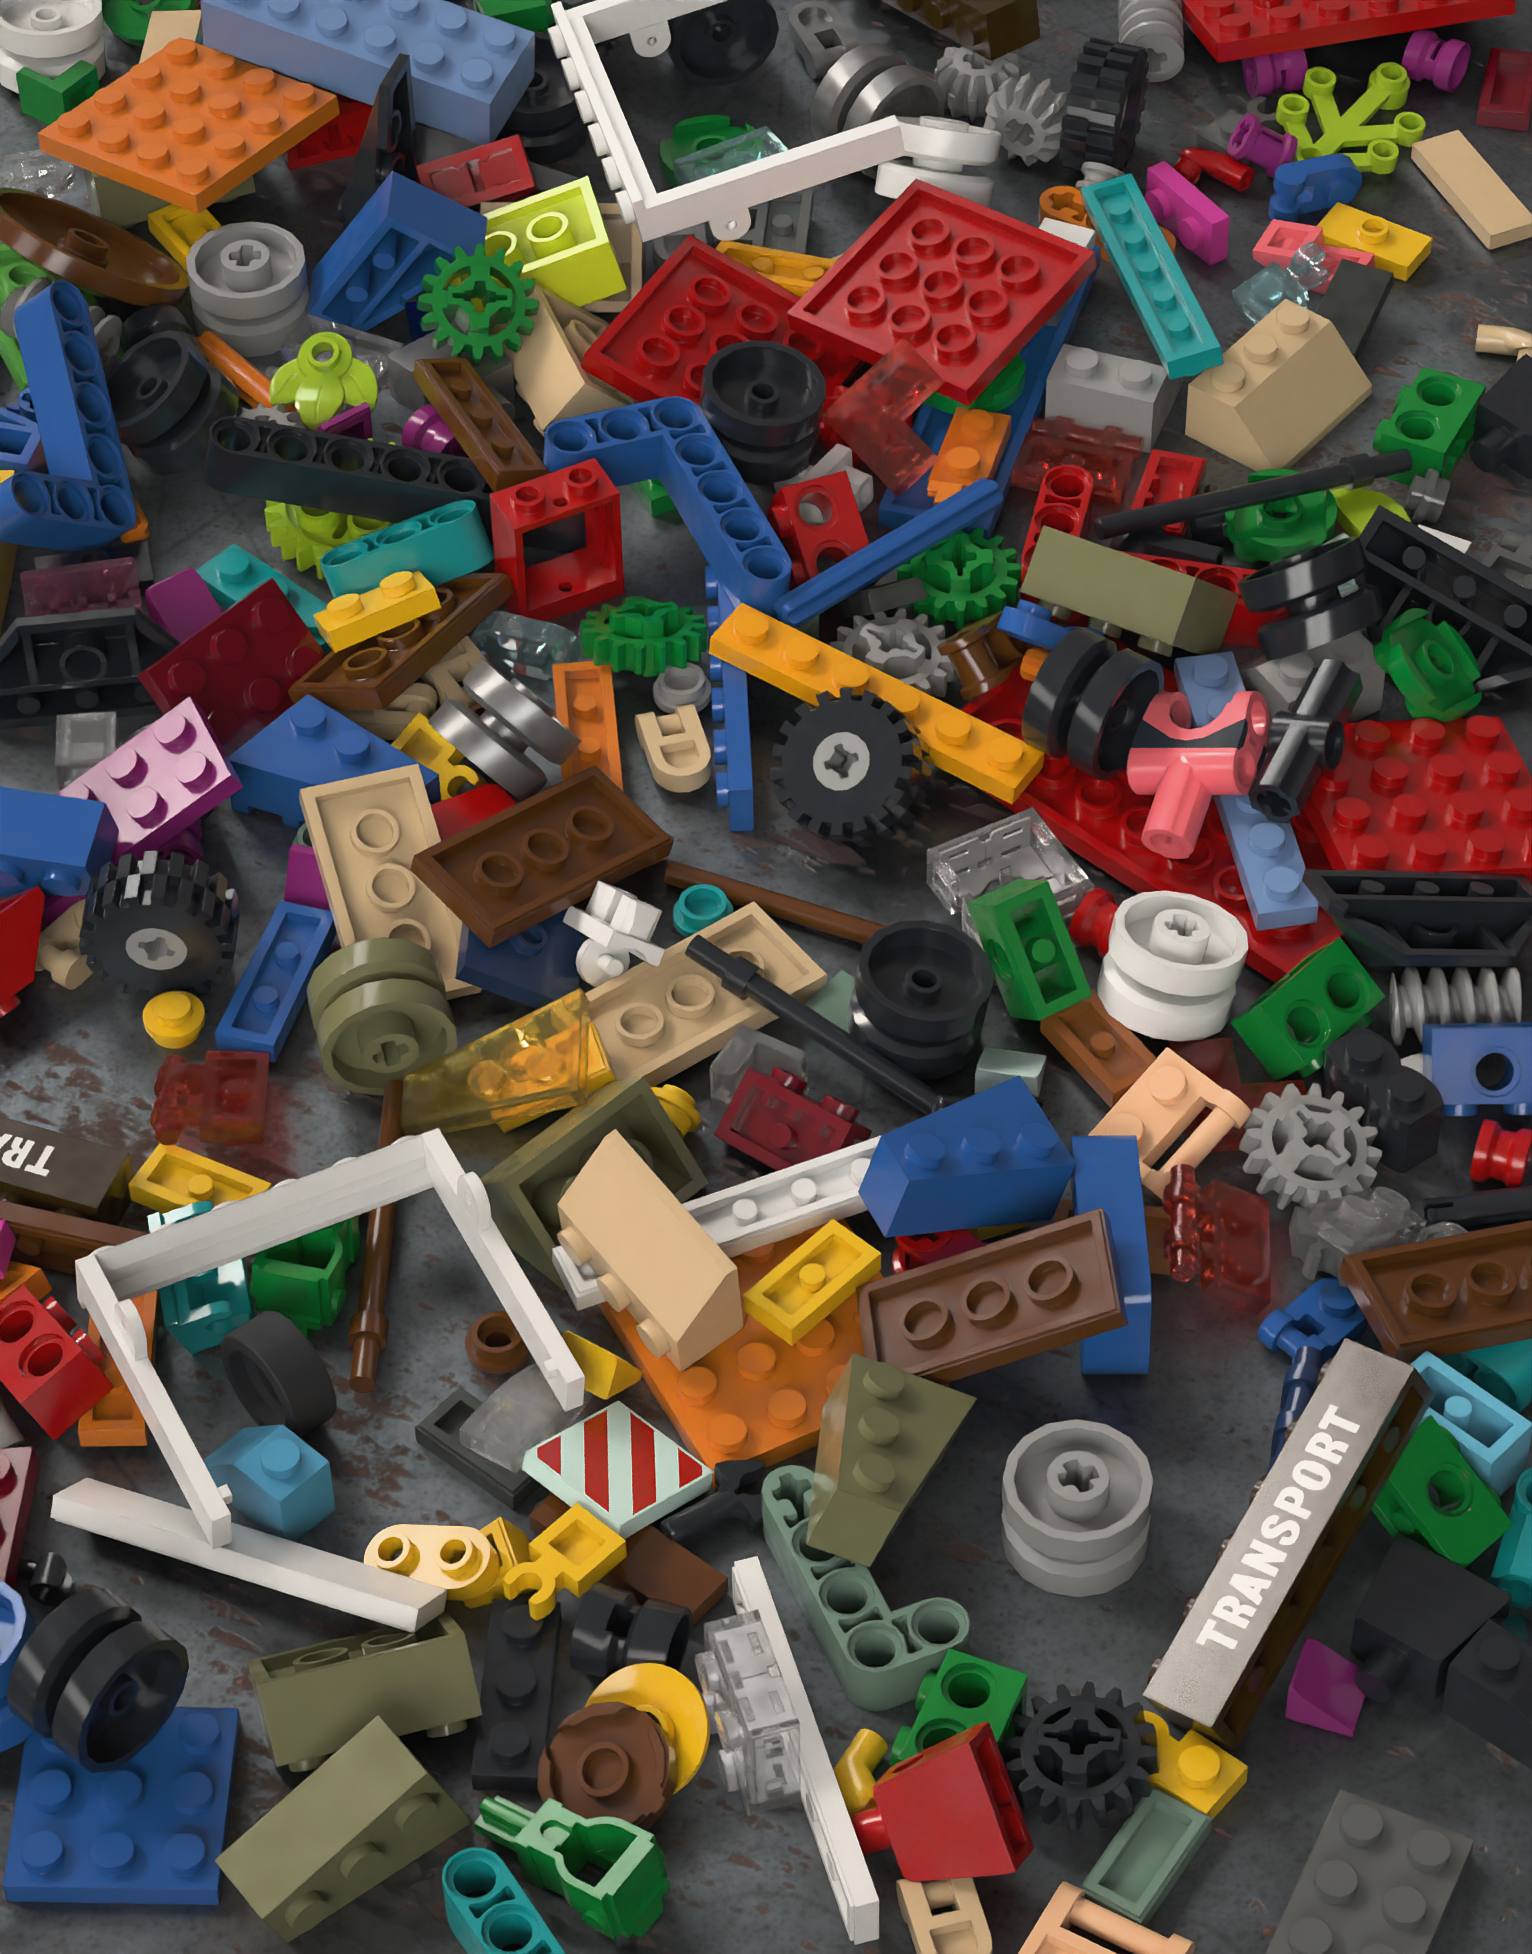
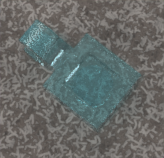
(1273, 284)

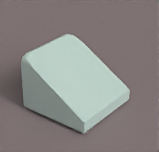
(1002, 1065)

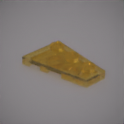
(505, 1075)

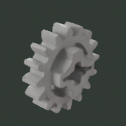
(899, 649)
(1312, 1147)

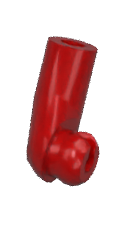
(1215, 164)

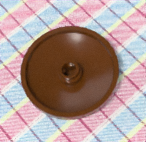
(88, 251)

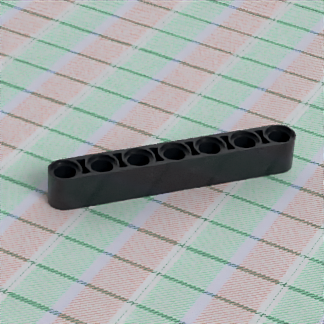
(355, 477)

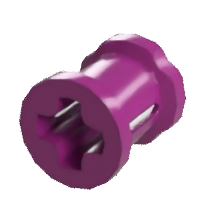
(1261, 145)

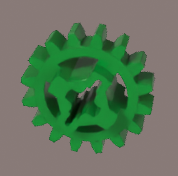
(456, 304)
(965, 578)
(643, 636)

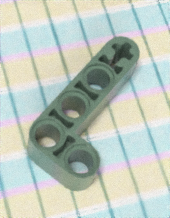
(838, 1585)

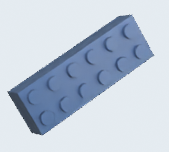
(462, 62)

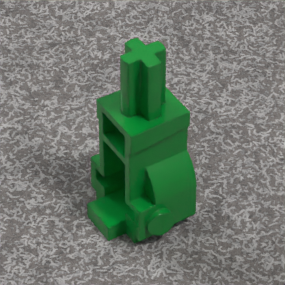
(307, 1275)
(559, 1843)

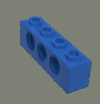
(1452, 1058)

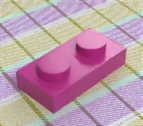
(1187, 213)

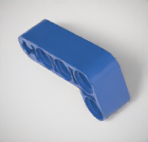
(1111, 1179)

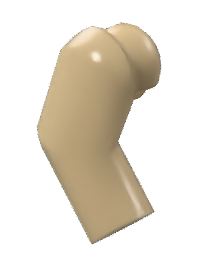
(1503, 341)

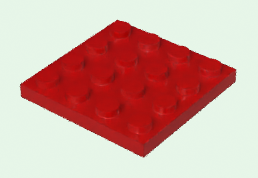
(948, 281)
(691, 312)
(1426, 799)

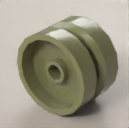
(379, 1013)

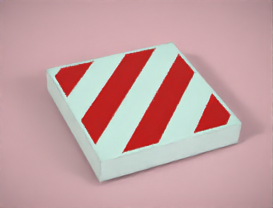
(618, 1469)

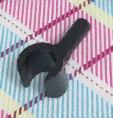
(1208, 528)
(48, 1579)

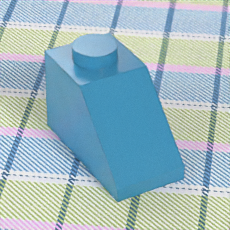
(274, 1480)

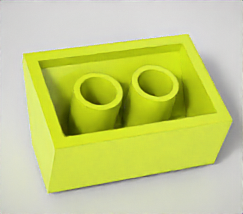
(559, 242)

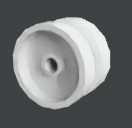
(49, 37)
(938, 155)
(1172, 966)

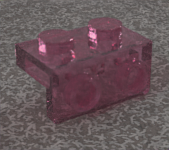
(81, 587)

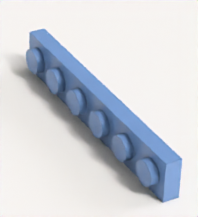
(1261, 849)

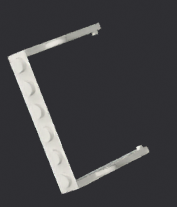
(713, 198)
(275, 1216)

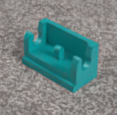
(208, 1304)

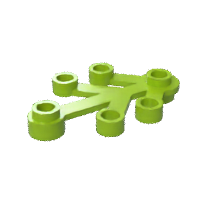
(1386, 90)

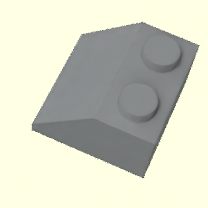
(1110, 391)
(1284, 678)

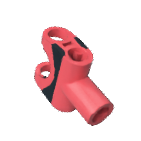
(1193, 764)

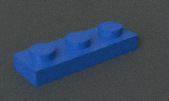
(276, 980)

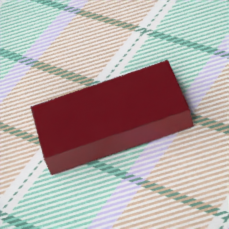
(1507, 90)

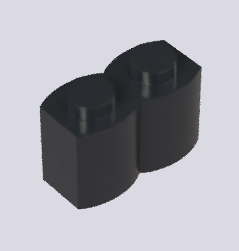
(1394, 1097)

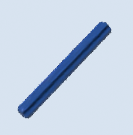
(888, 553)

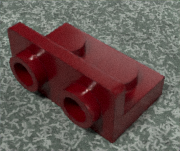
(784, 1125)

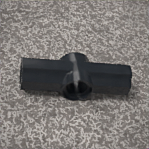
(1305, 741)

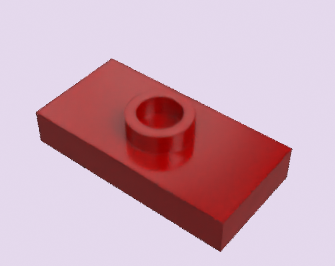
(1170, 478)

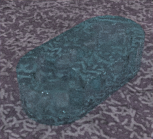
(525, 644)

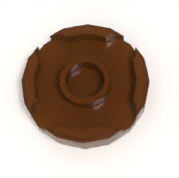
(610, 1765)

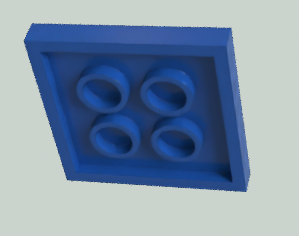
(130, 1831)

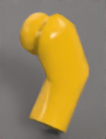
(856, 1770)

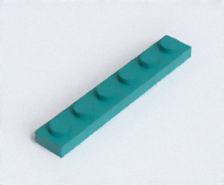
(1152, 277)

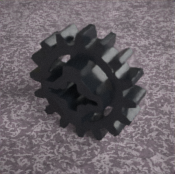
(1087, 1748)

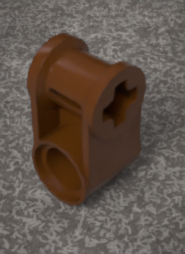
(983, 655)

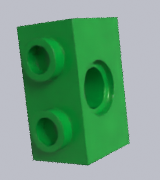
(1029, 949)
(1469, 1508)

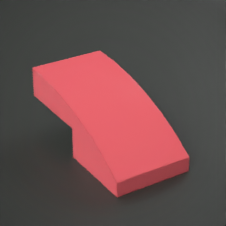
(1285, 238)

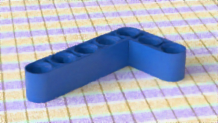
(677, 445)
(88, 488)

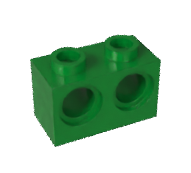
(1432, 422)
(1305, 1006)
(960, 1681)

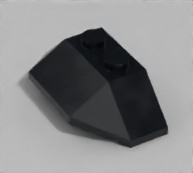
(1431, 575)
(78, 665)
(1427, 916)

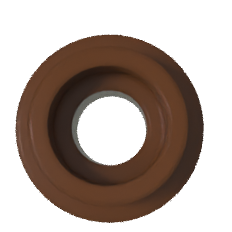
(495, 1330)

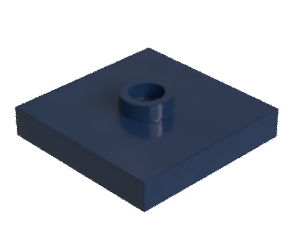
(527, 967)

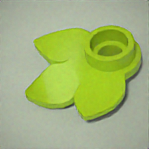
(324, 387)

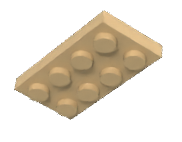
(364, 850)
(679, 1013)

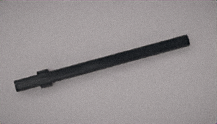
(1351, 472)
(746, 980)

